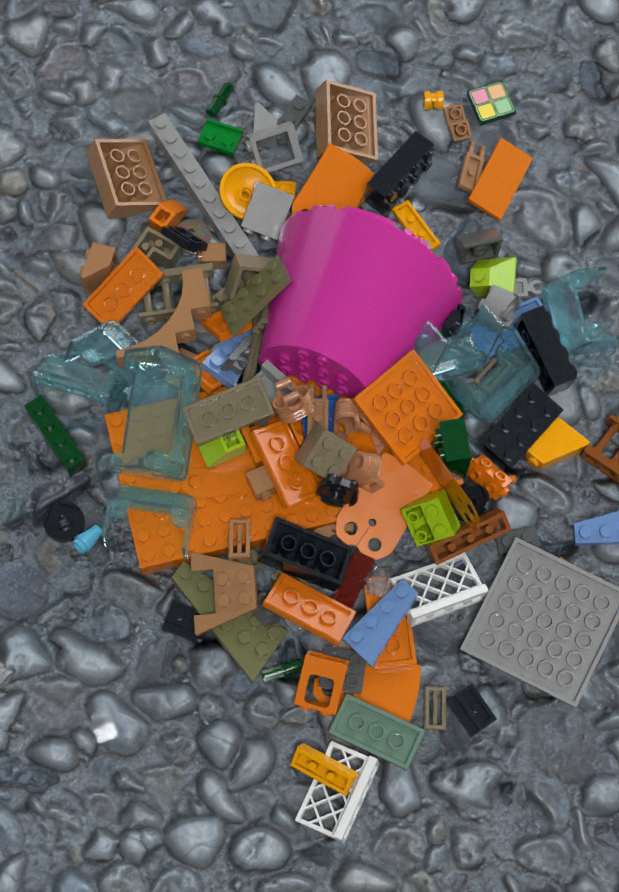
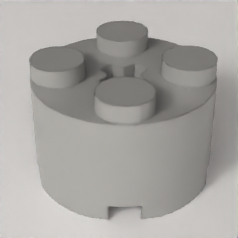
(502, 304)

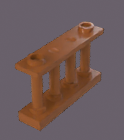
(595, 457)

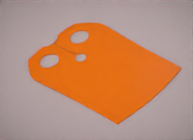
(336, 181)
(222, 480)
(448, 483)
(400, 484)
(388, 689)

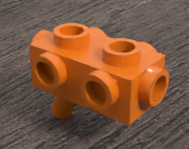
(490, 477)

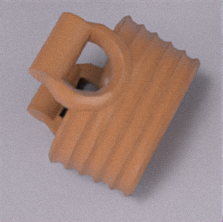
(293, 405)
(350, 417)
(365, 468)

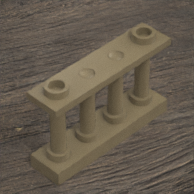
(173, 276)

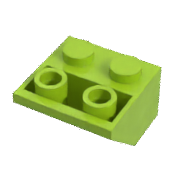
(223, 449)
(431, 518)

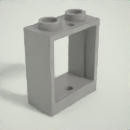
(292, 141)

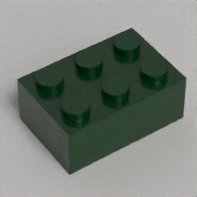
(453, 446)

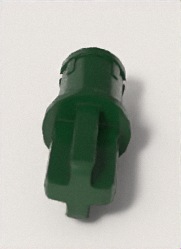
(220, 99)
(282, 670)

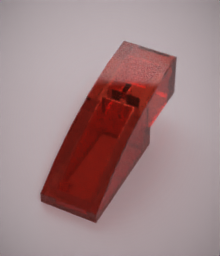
(354, 579)

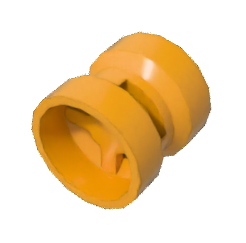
(433, 100)

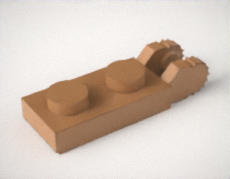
(471, 167)
(320, 413)

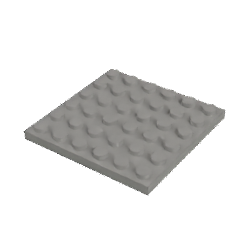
(544, 622)

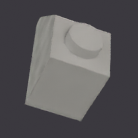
(264, 120)

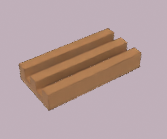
(239, 555)

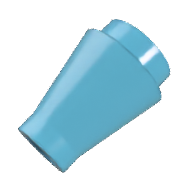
(87, 539)

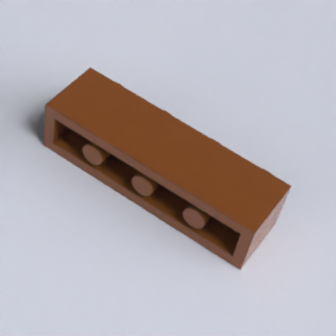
(490, 526)

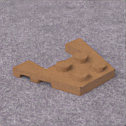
(233, 589)

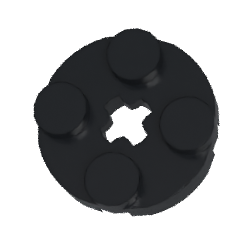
(337, 491)
(479, 495)
(57, 512)

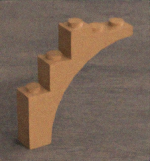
(180, 328)

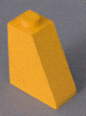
(555, 445)

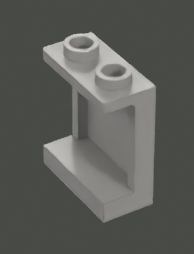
(266, 211)
(269, 376)

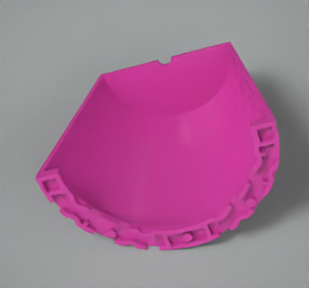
(352, 297)

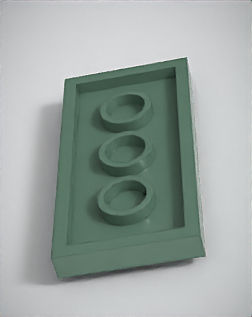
(376, 732)

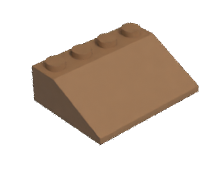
(346, 120)
(125, 176)

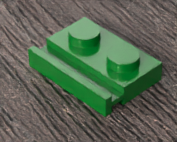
(220, 137)

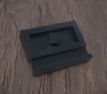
(184, 238)
(453, 322)
(181, 622)
(471, 710)

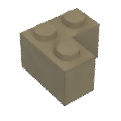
(159, 248)

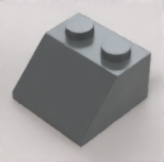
(478, 245)

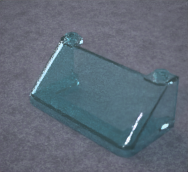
(156, 429)

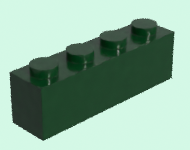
(55, 436)

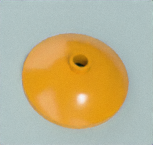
(240, 180)

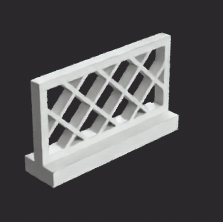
(449, 602)
(352, 803)

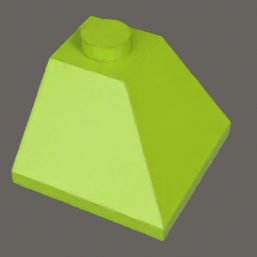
(493, 272)

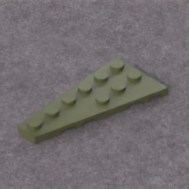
(243, 638)

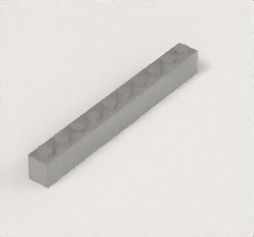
(199, 187)

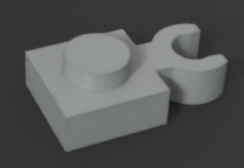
(523, 288)

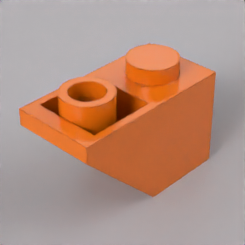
(167, 214)

